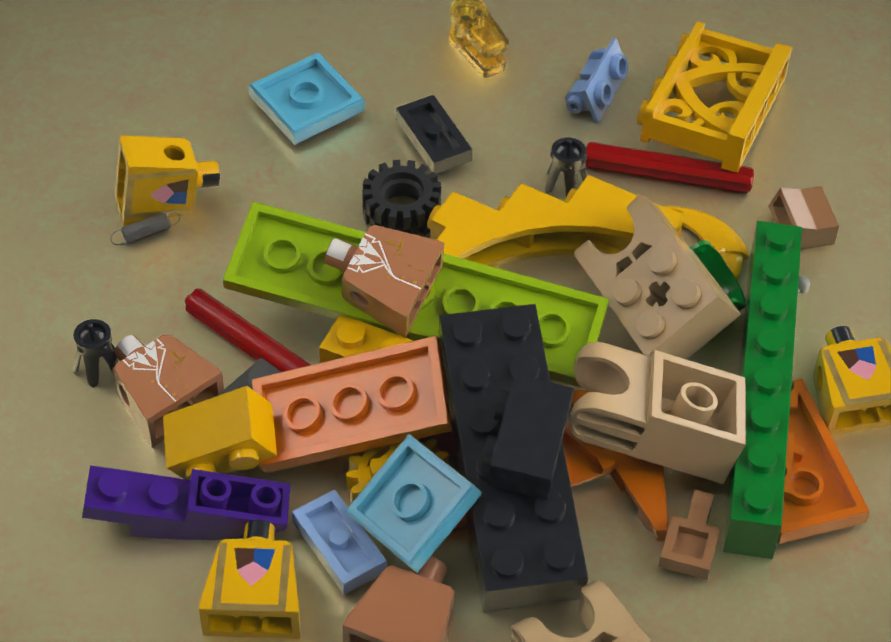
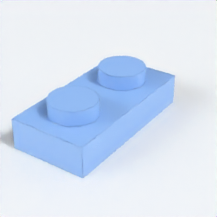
(339, 542)

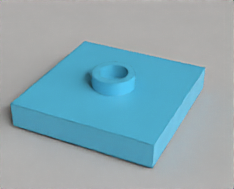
(306, 98)
(413, 502)

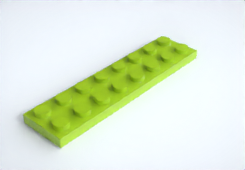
(284, 262)

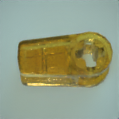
(478, 37)

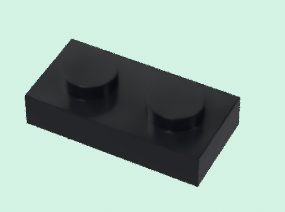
(434, 134)

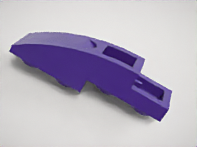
(183, 509)

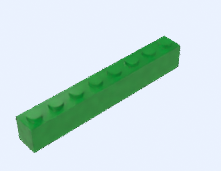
(767, 365)

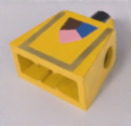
(159, 177)
(853, 382)
(251, 587)

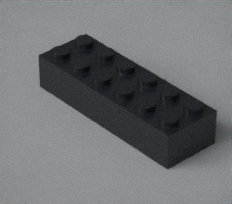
(521, 544)

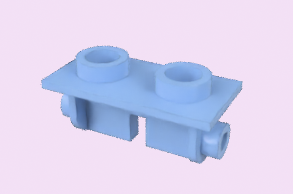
(598, 81)

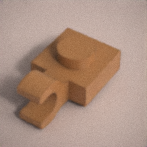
(691, 541)

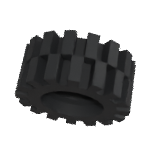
(400, 182)

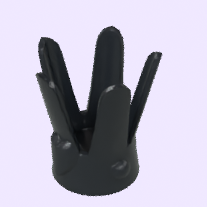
(568, 157)
(94, 341)

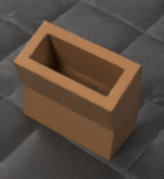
(809, 210)

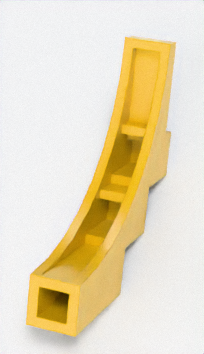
(537, 223)

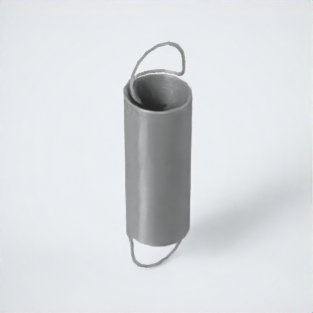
(145, 227)

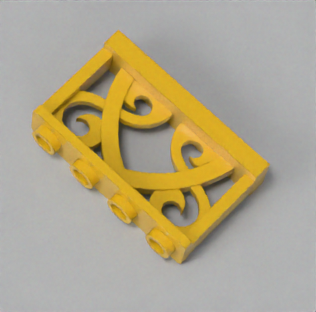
(712, 134)

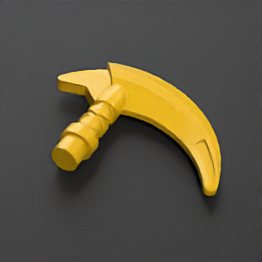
(718, 234)

